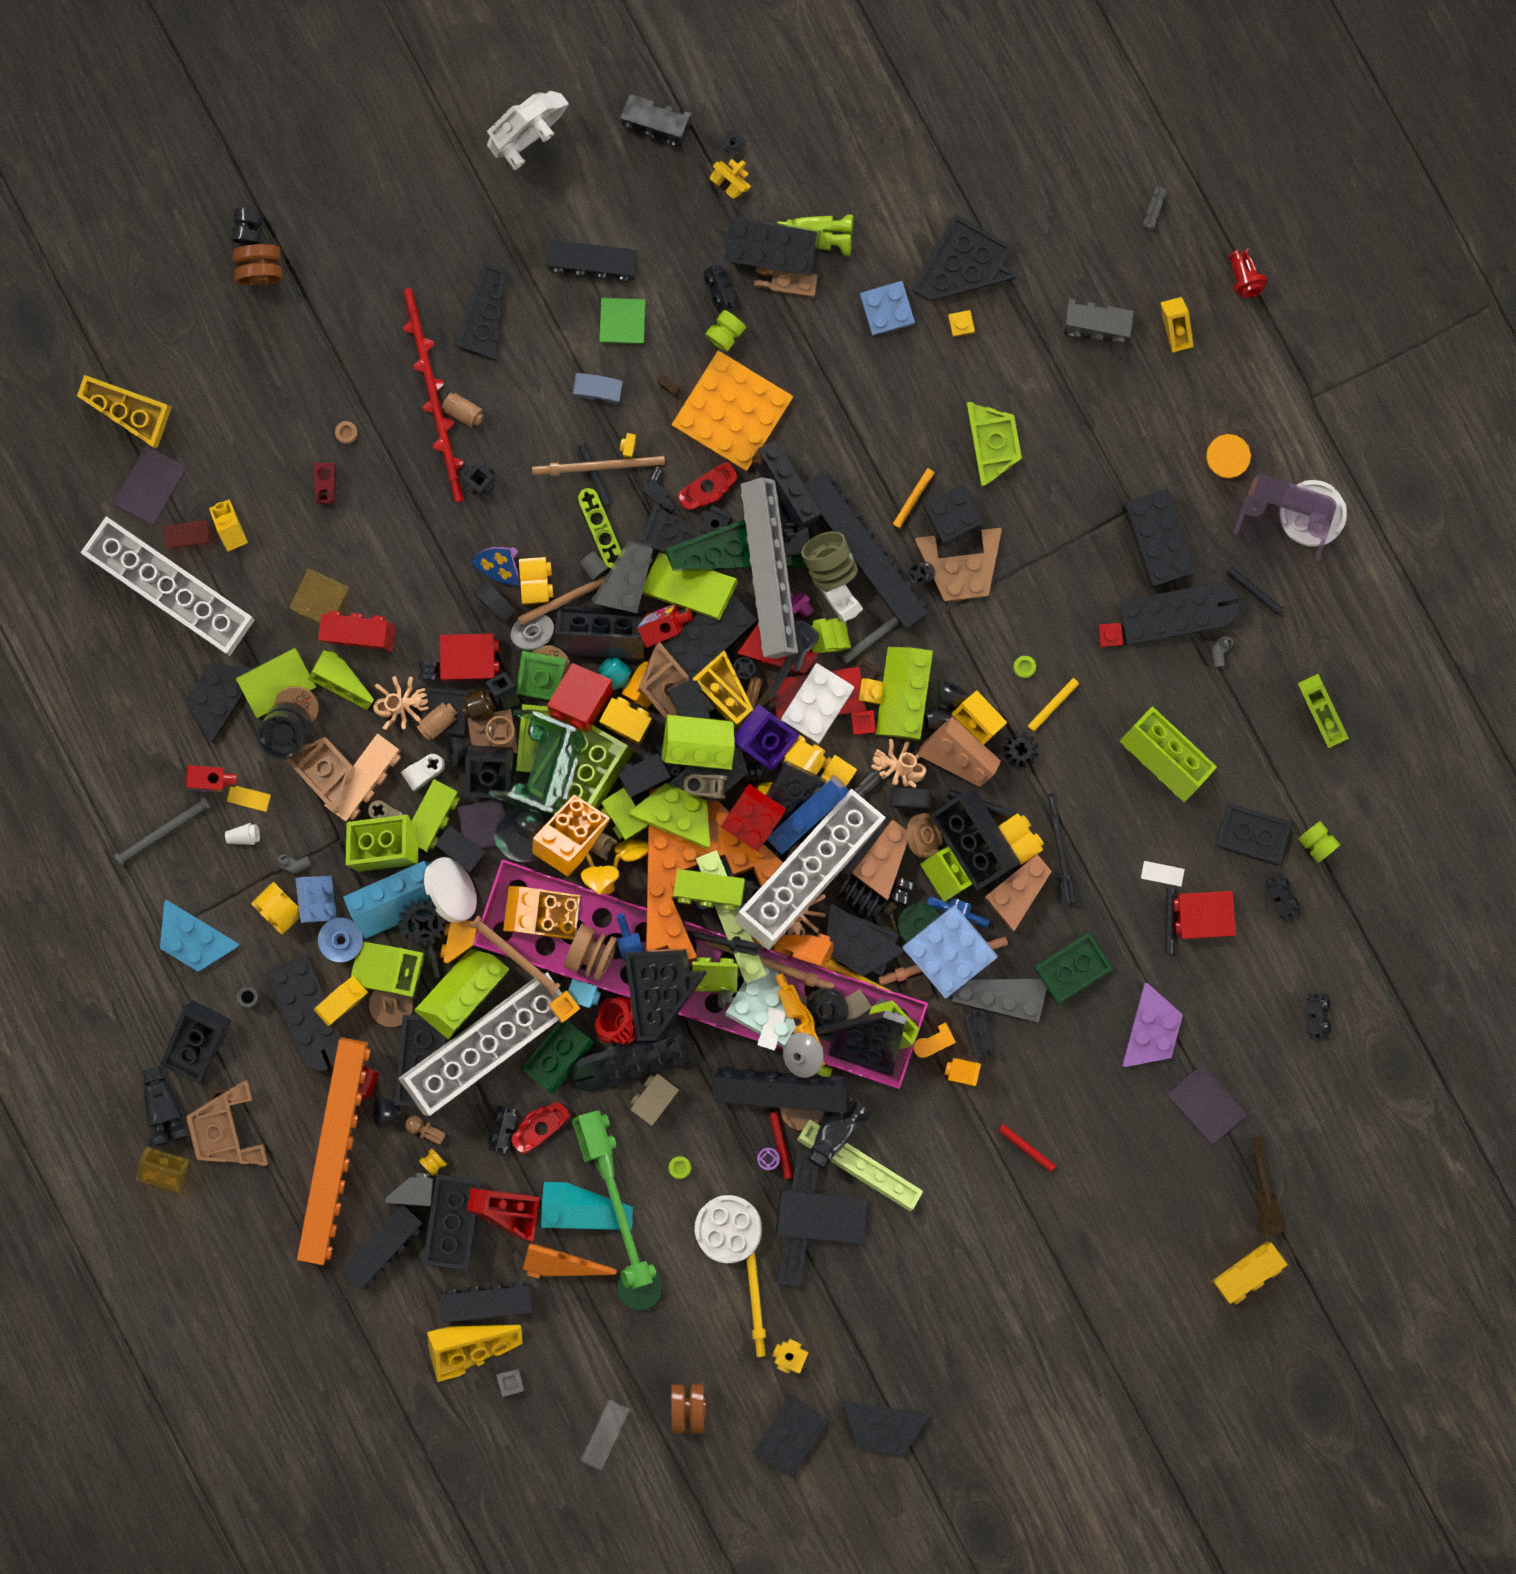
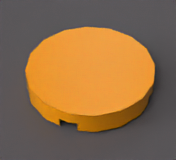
(1228, 456)

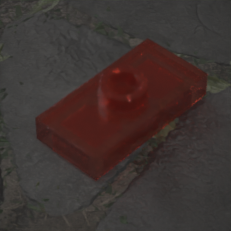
(186, 534)

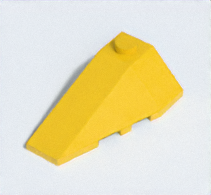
(464, 1346)

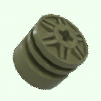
(829, 560)

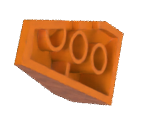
(805, 948)
(550, 1262)

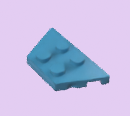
(192, 939)

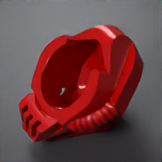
(615, 1021)

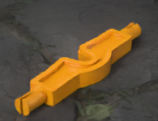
(795, 1008)

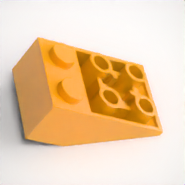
(569, 835)
(541, 912)

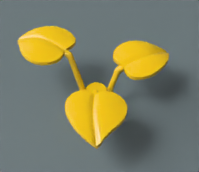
(601, 878)

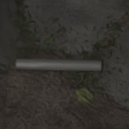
(869, 640)

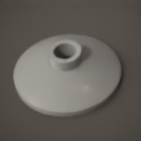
(533, 633)
(810, 1052)

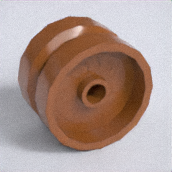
(257, 264)
(688, 1409)

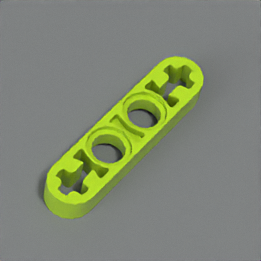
(598, 530)

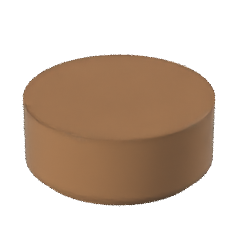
(346, 432)

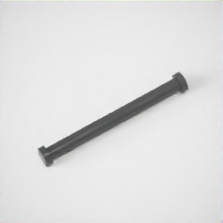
(171, 825)

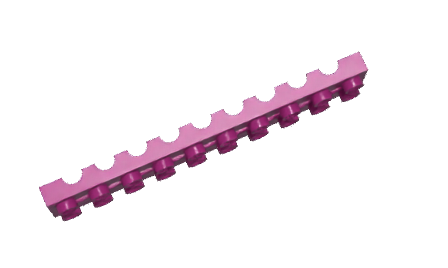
(695, 1006)

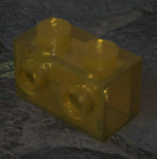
(162, 1169)

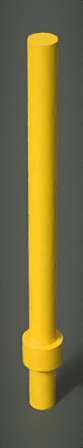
(758, 1332)

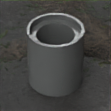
(593, 566)
(240, 997)

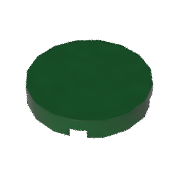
(915, 919)
(641, 1297)

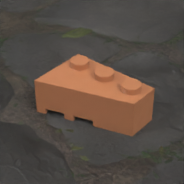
(960, 753)
(883, 860)
(1017, 892)

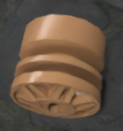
(590, 952)

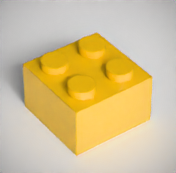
(626, 721)

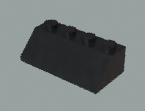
(599, 632)

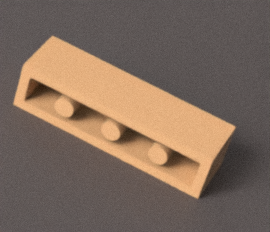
(368, 772)

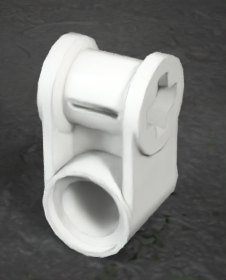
(420, 774)

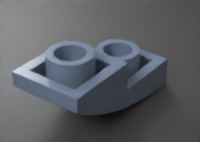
(597, 387)

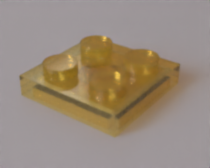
(318, 596)

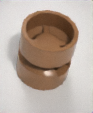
(500, 731)

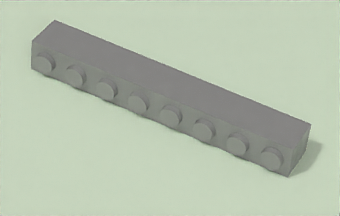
(769, 568)

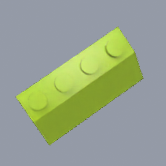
(904, 693)
(1168, 754)
(461, 991)

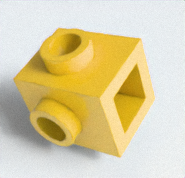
(796, 1362)

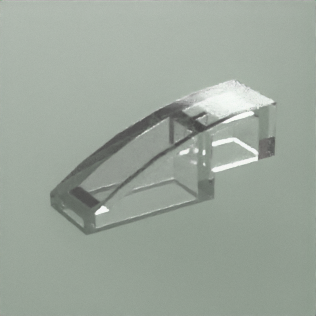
(605, 1434)

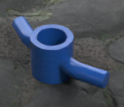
(962, 906)
(629, 941)

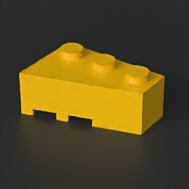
(724, 690)
(1250, 1273)

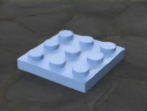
(950, 951)

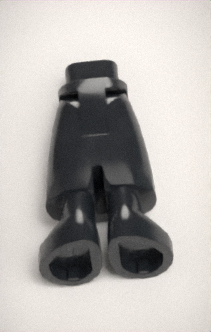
(162, 1107)
(835, 1133)

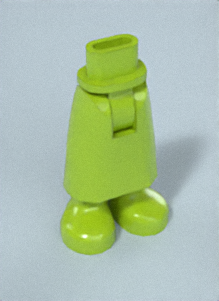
(827, 226)

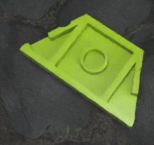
(993, 440)
(676, 814)

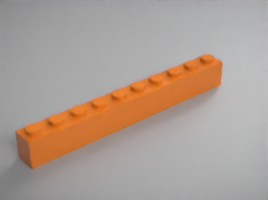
(332, 1151)

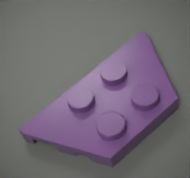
(1153, 1029)

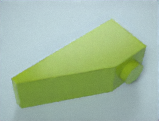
(338, 678)
(1323, 710)

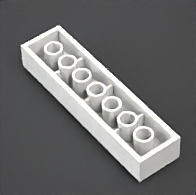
(167, 586)
(809, 869)
(480, 1047)

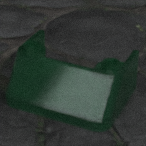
(552, 767)

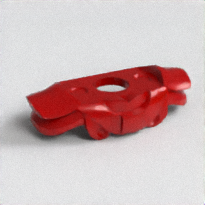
(693, 496)
(526, 1137)

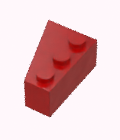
(356, 631)
(753, 650)
(507, 1211)

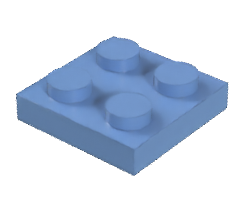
(887, 308)
(316, 899)

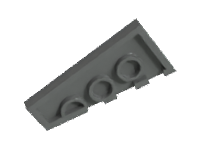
(1005, 996)

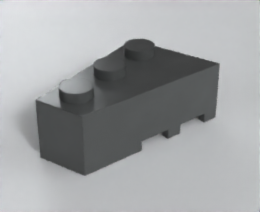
(1097, 322)
(626, 579)

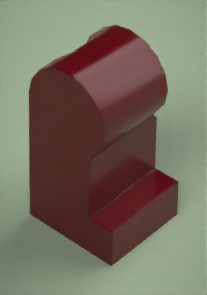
(324, 482)

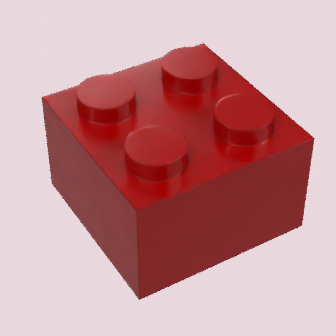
(753, 817)

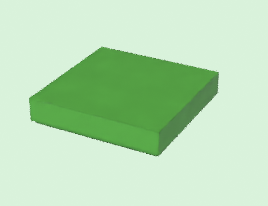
(622, 321)
(539, 675)

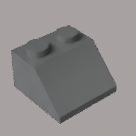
(414, 1191)

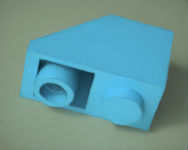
(584, 993)

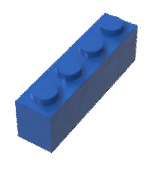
(808, 814)

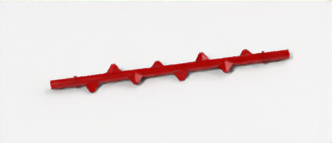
(433, 405)

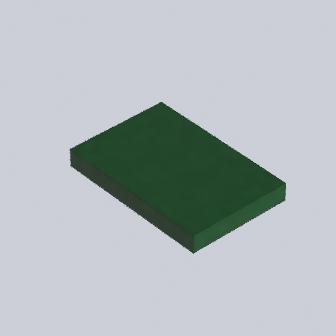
(1073, 968)
(557, 1055)

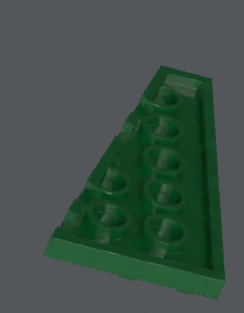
(719, 551)

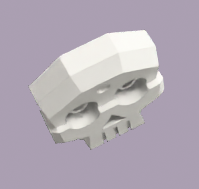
(524, 125)

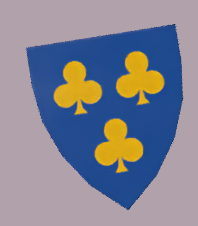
(498, 564)

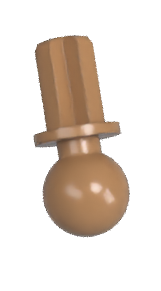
(415, 1125)

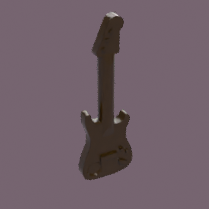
(1270, 1218)

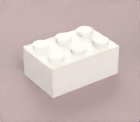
(817, 704)

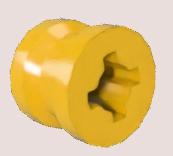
(433, 1162)

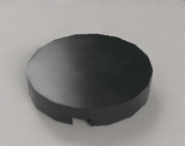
(827, 1006)

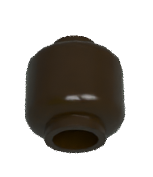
(479, 706)

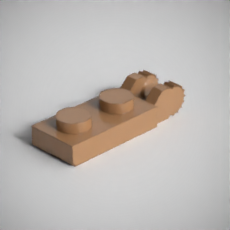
(787, 282)

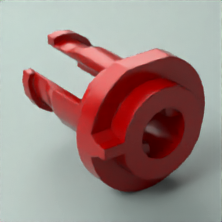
(1248, 280)

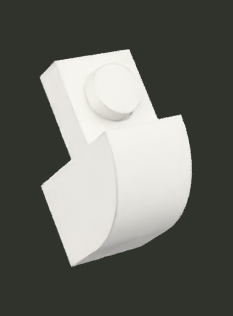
(842, 602)

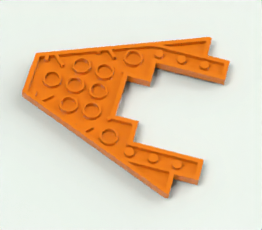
(671, 853)

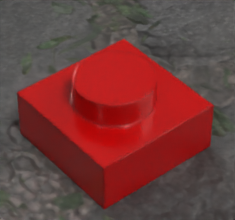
(1110, 635)
(863, 722)

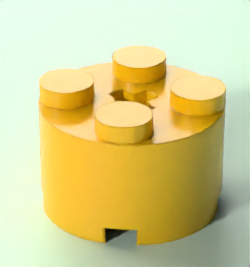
(805, 756)
(277, 908)

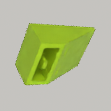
(388, 969)
(719, 975)

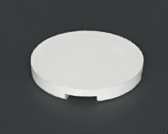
(1296, 523)
(450, 890)
(728, 1229)

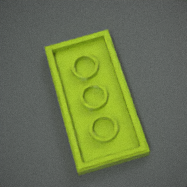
(698, 590)

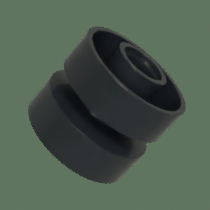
(284, 730)

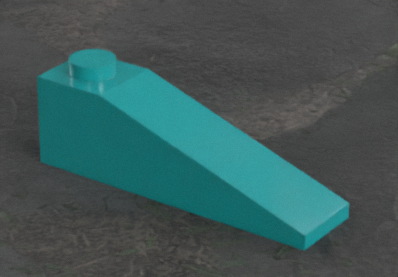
(578, 1208)

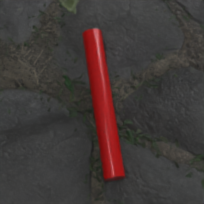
(781, 1146)
(1027, 1148)

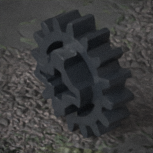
(421, 931)

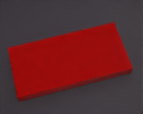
(793, 684)

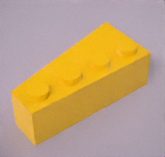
(133, 411)

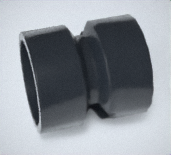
(246, 227)

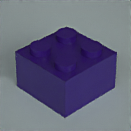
(765, 737)

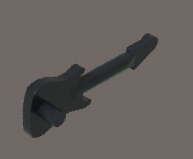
(806, 640)

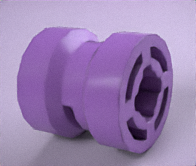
(768, 1158)

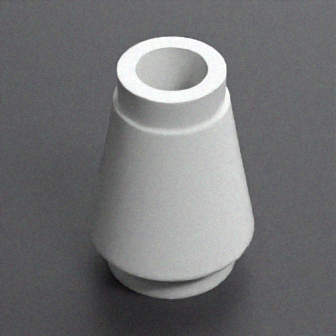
(245, 834)

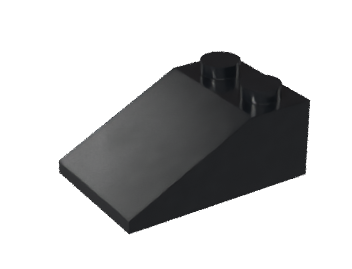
(195, 1041)

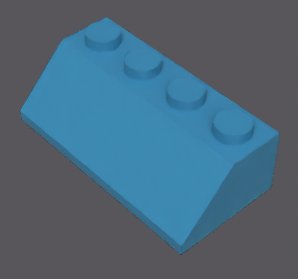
(379, 904)

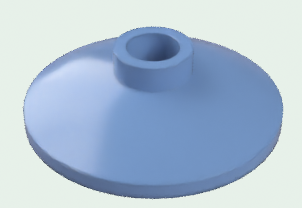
(328, 940)

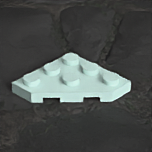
(753, 1003)

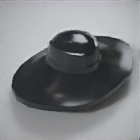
(516, 834)

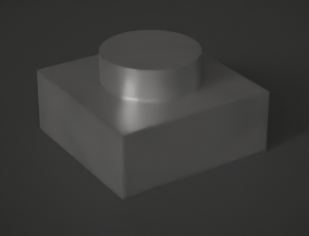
(510, 1382)

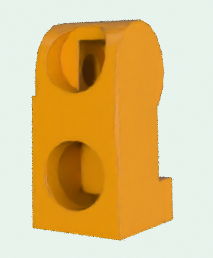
(632, 690)
(927, 1046)

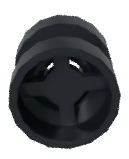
(901, 896)

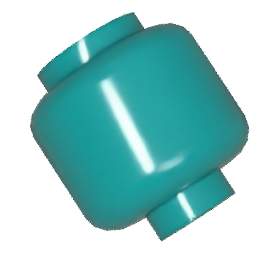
(616, 671)

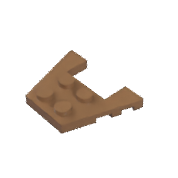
(963, 575)
(215, 1131)

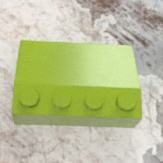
(598, 766)

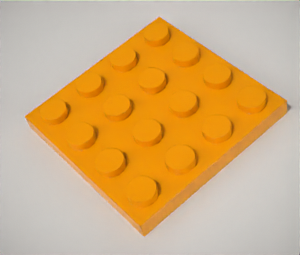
(732, 410)

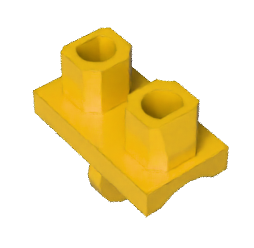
(724, 172)

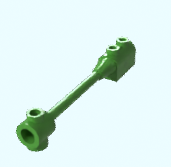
(598, 1146)

